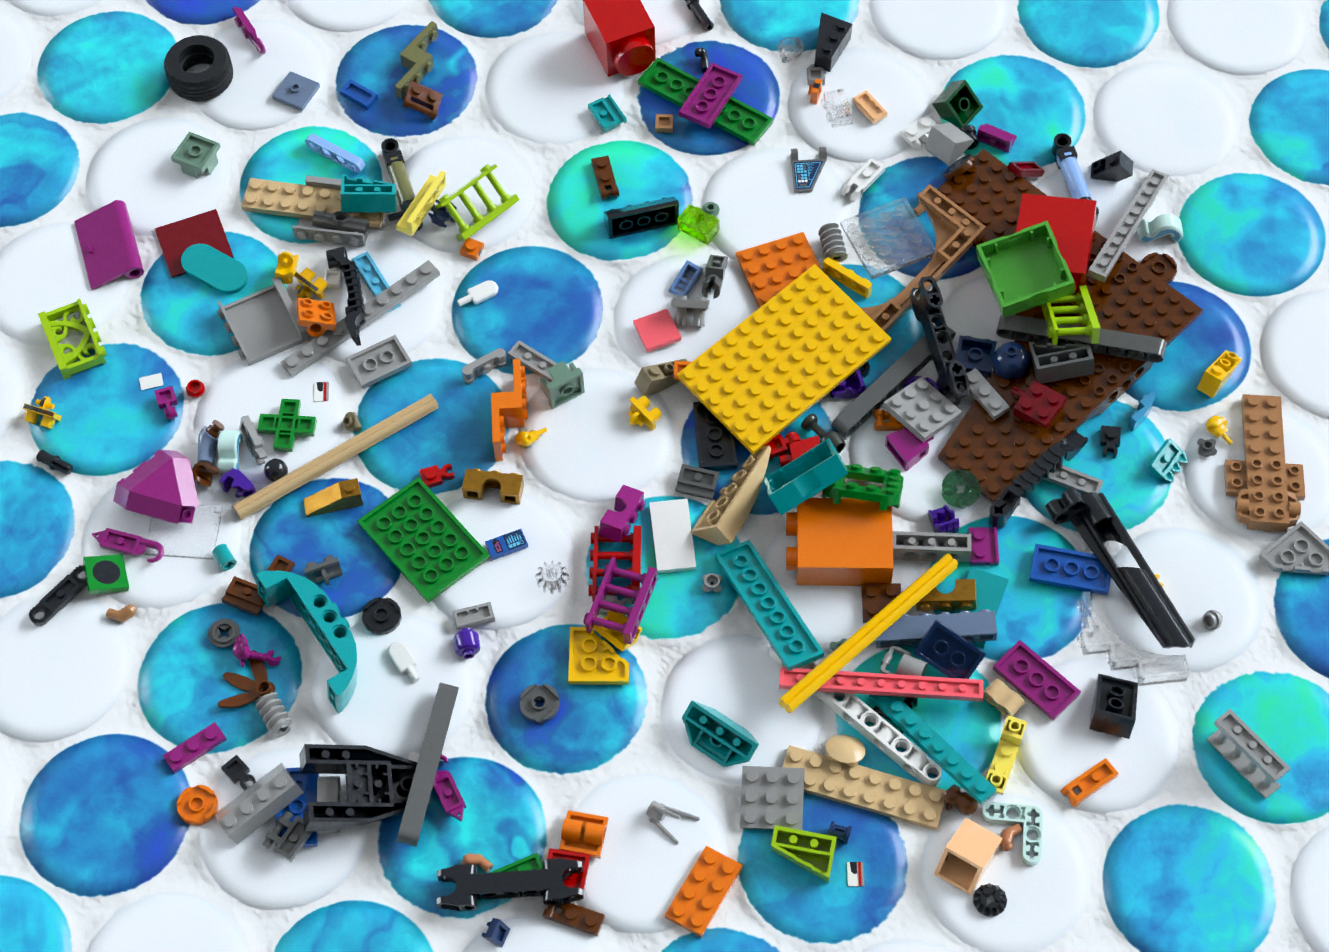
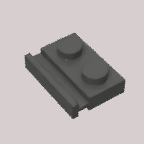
(697, 482)

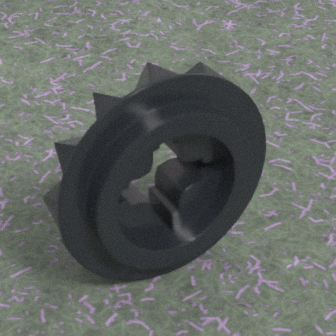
(993, 908)

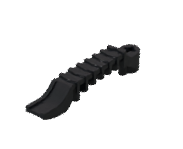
(355, 310)
(1053, 458)

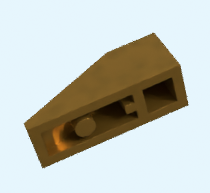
(334, 498)

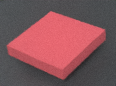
(657, 330)

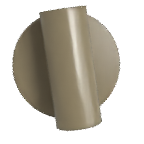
(351, 422)

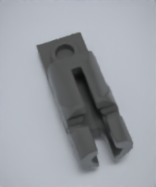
(714, 275)

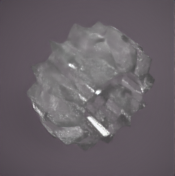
(552, 577)

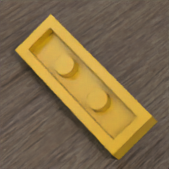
(847, 277)

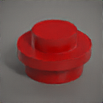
(195, 388)

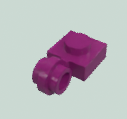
(167, 398)

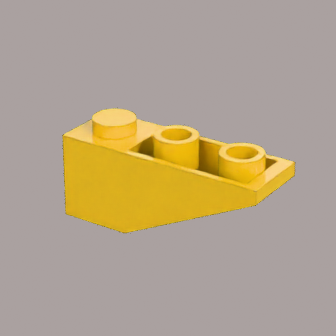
(1218, 373)

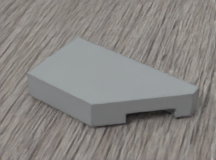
(815, 73)

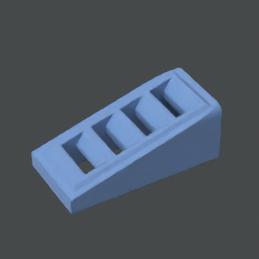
(688, 266)

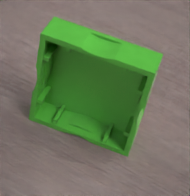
(1025, 269)

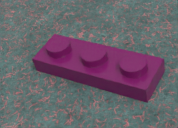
(194, 747)

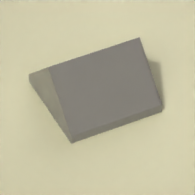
(947, 142)

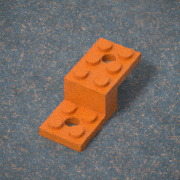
(509, 409)

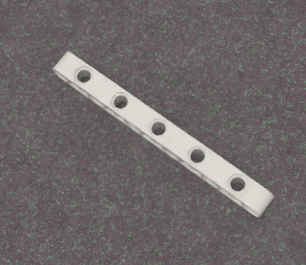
(881, 734)

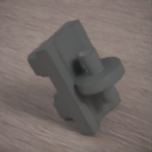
(323, 571)

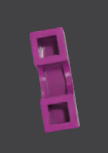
(628, 504)

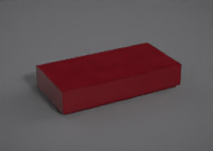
(1026, 169)

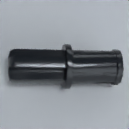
(54, 462)

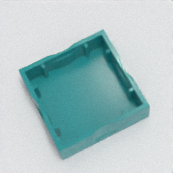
(805, 476)

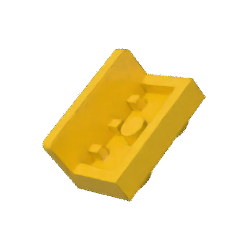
(613, 636)

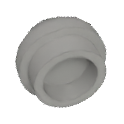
(1212, 619)

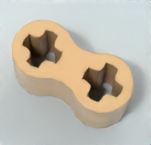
(1003, 698)

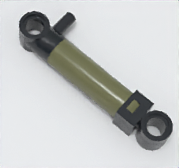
(396, 169)

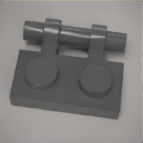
(291, 841)

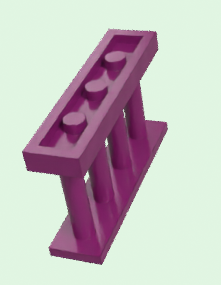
(635, 613)

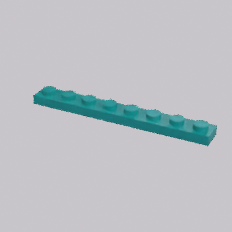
(935, 747)

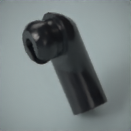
(702, 53)

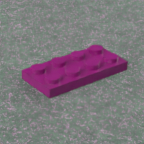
(710, 95)
(1036, 680)

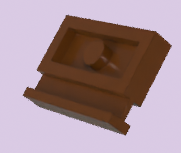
(243, 596)

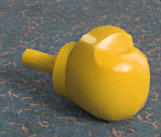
(1217, 427)
(527, 438)

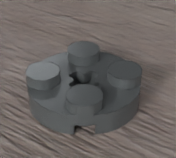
(542, 714)

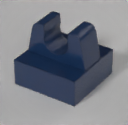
(496, 932)

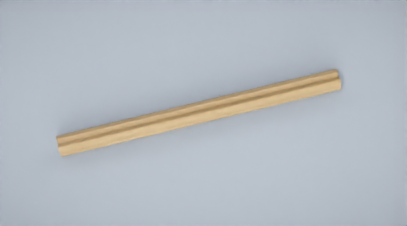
(335, 456)

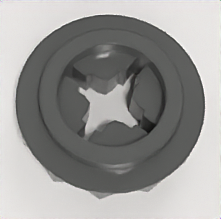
(225, 625)

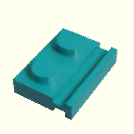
(607, 113)

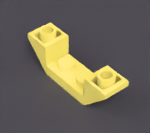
(1006, 753)

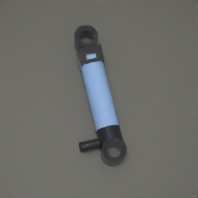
(1066, 160)

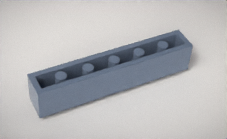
(911, 629)

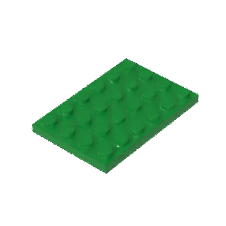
(423, 539)

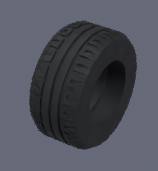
(195, 51)

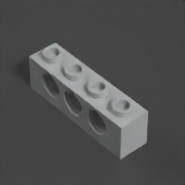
(931, 546)

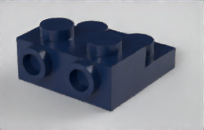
(976, 354)

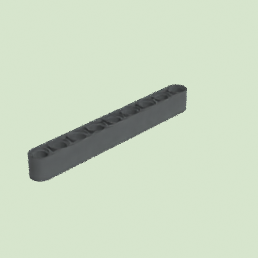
(1110, 341)
(884, 387)
(427, 765)

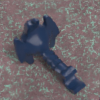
(441, 215)

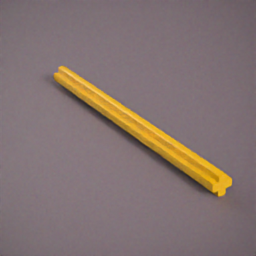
(867, 633)

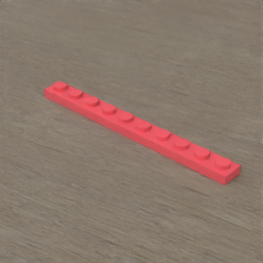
(891, 685)

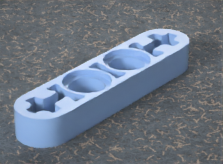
(335, 153)

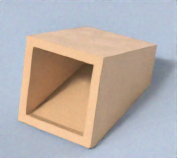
(967, 856)

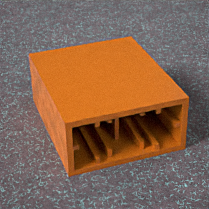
(840, 542)

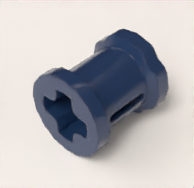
(841, 832)

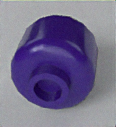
(466, 643)

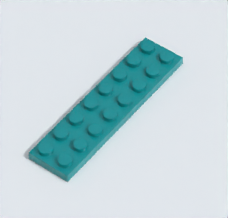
(769, 605)

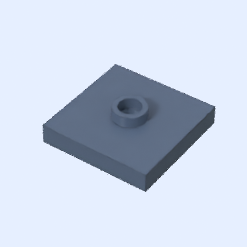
(296, 91)

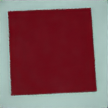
(198, 229)

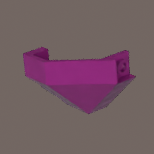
(160, 488)

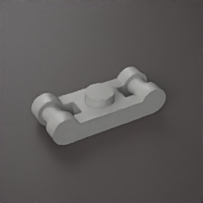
(484, 365)

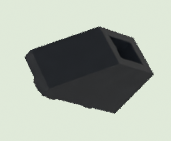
(1112, 168)

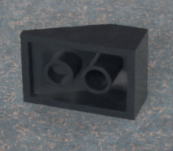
(1114, 706)

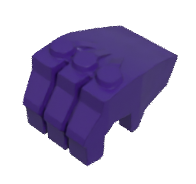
(850, 387)
(236, 479)
(943, 520)

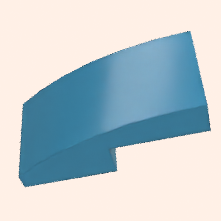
(1143, 410)

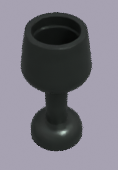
(810, 423)

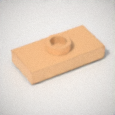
(869, 107)

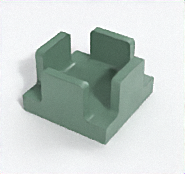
(196, 155)
(566, 385)

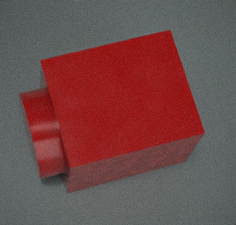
(620, 35)

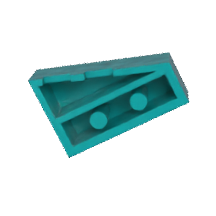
(367, 196)

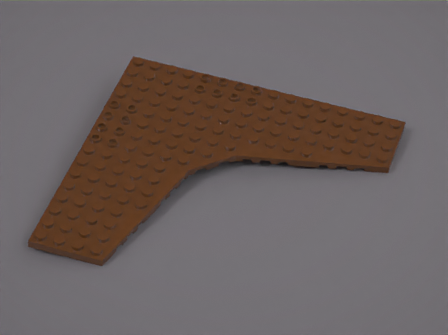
(1126, 302)

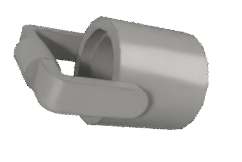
(908, 664)

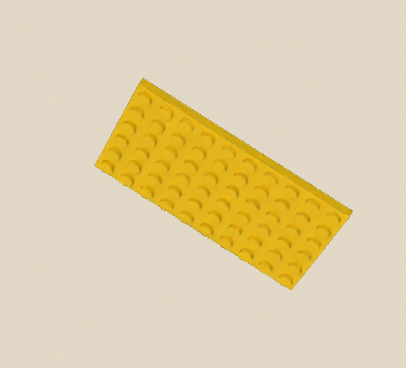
(783, 358)

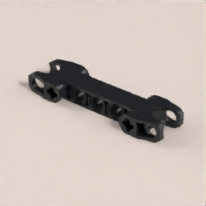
(929, 311)
(512, 884)

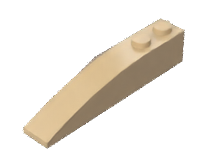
(727, 514)

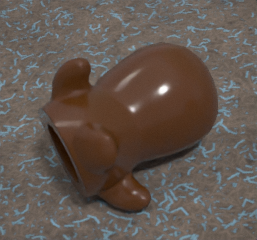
(961, 800)

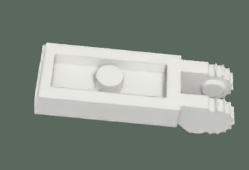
(863, 178)

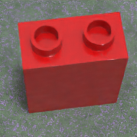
(1071, 224)

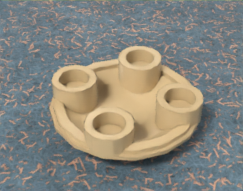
(845, 749)

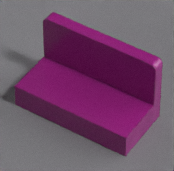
(996, 137)

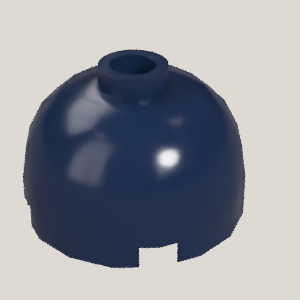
(1011, 361)

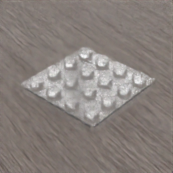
(888, 238)

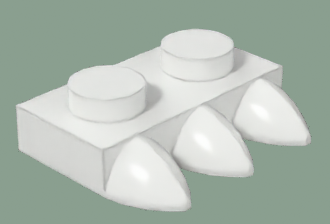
(918, 132)

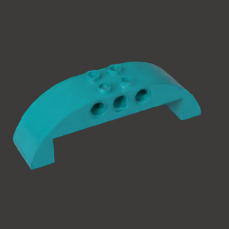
(325, 624)

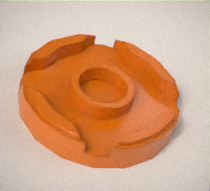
(197, 805)

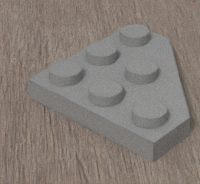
(1298, 552)

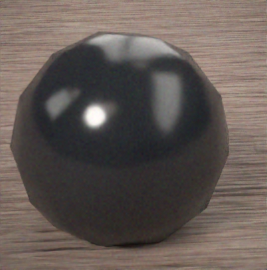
(275, 469)

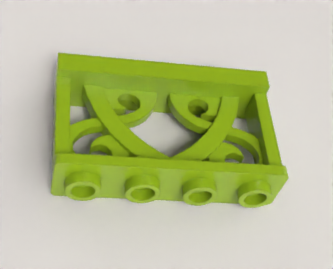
(65, 361)

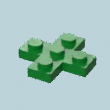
(287, 425)

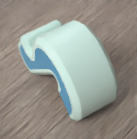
(1159, 227)
(228, 450)

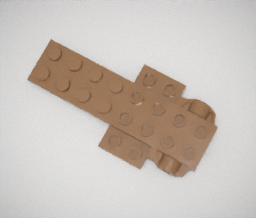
(1264, 483)

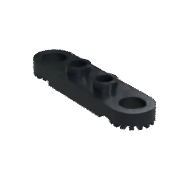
(58, 597)

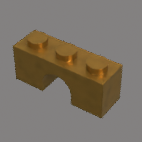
(479, 481)
(962, 598)

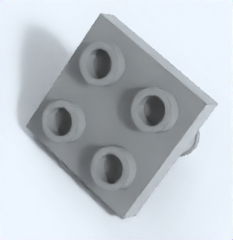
(682, 303)

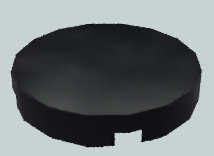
(381, 616)

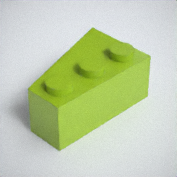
(806, 849)

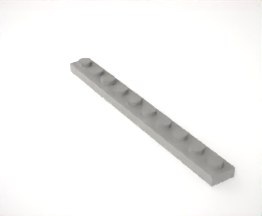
(1127, 225)
(374, 309)

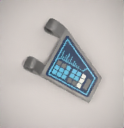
(806, 172)

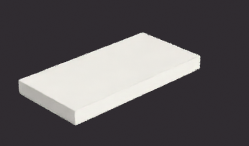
(672, 536)

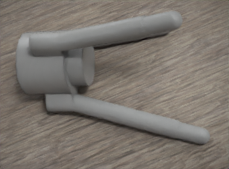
(658, 811)

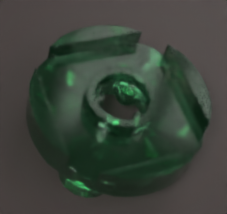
(961, 478)

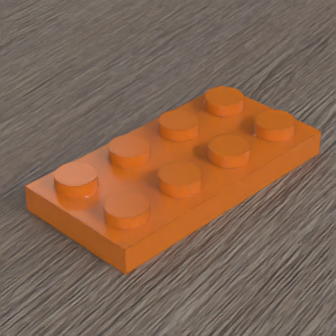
(703, 891)

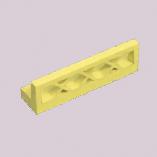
(422, 204)

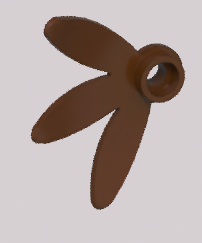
(254, 689)

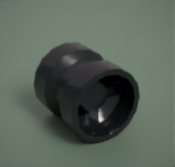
(971, 132)

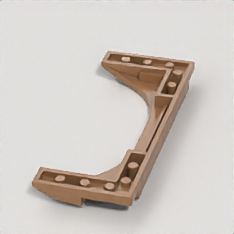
(954, 236)

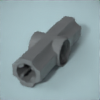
(340, 221)

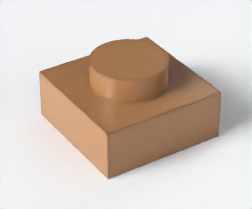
(664, 123)

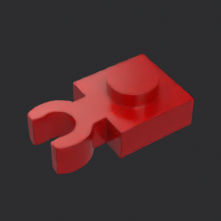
(433, 476)

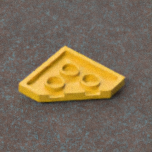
(594, 660)

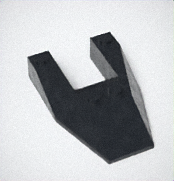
(374, 785)

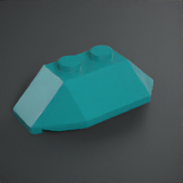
(718, 735)

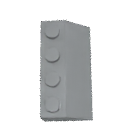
(258, 803)

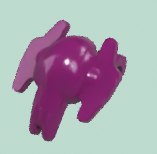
(243, 652)

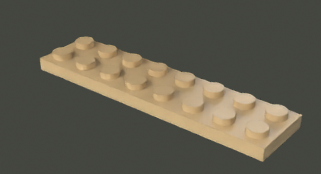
(298, 201)
(868, 788)

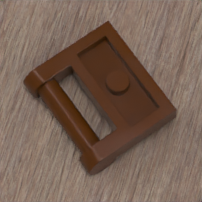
(423, 96)

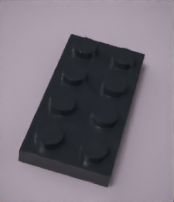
(714, 441)

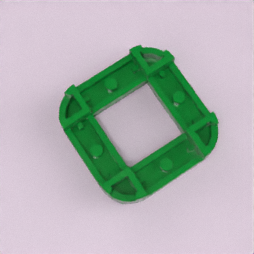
(887, 496)

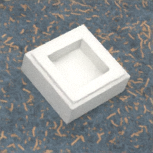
(333, 278)

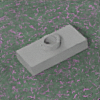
(473, 616)

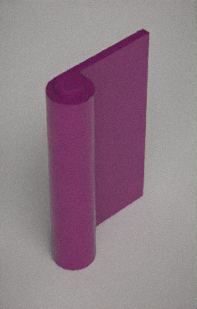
(108, 244)

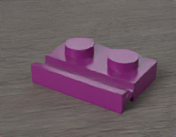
(983, 546)

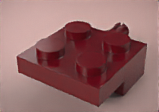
(1038, 404)

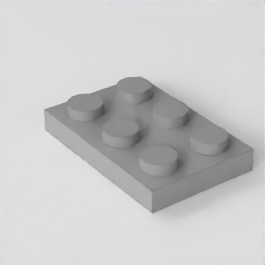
(379, 361)

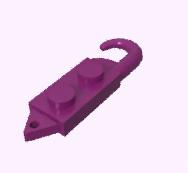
(248, 29)
(127, 543)
(449, 793)

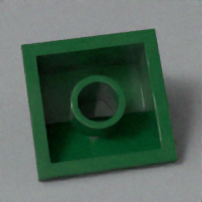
(957, 104)

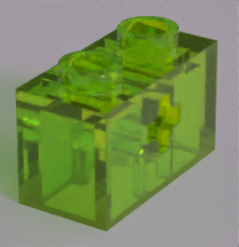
(698, 224)

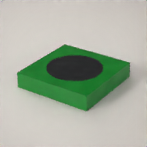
(105, 574)

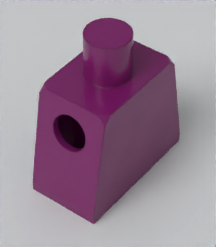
(906, 448)

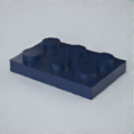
(949, 652)

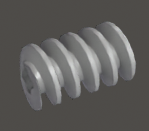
(832, 242)
(273, 714)

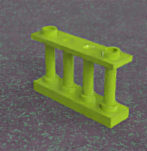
(492, 210)
(1084, 308)

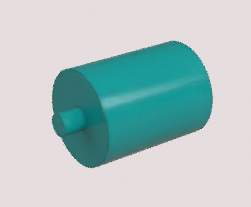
(224, 557)

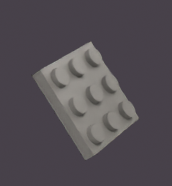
(922, 409)
(771, 797)

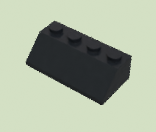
(641, 217)

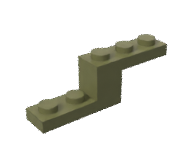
(417, 59)

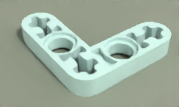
(1023, 820)

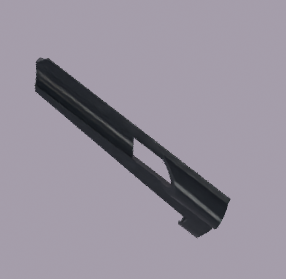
(1098, 523)

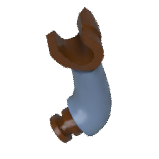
(207, 450)

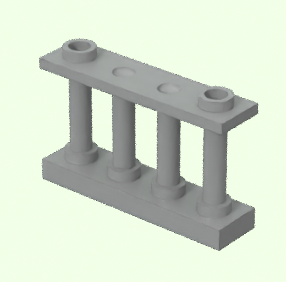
(1248, 753)

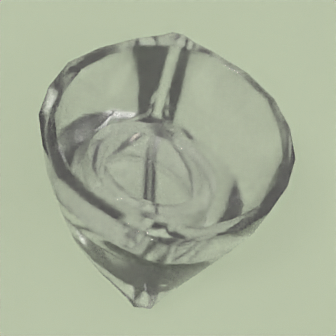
(790, 49)

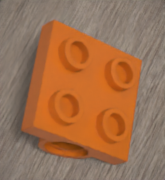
(315, 316)
(583, 833)

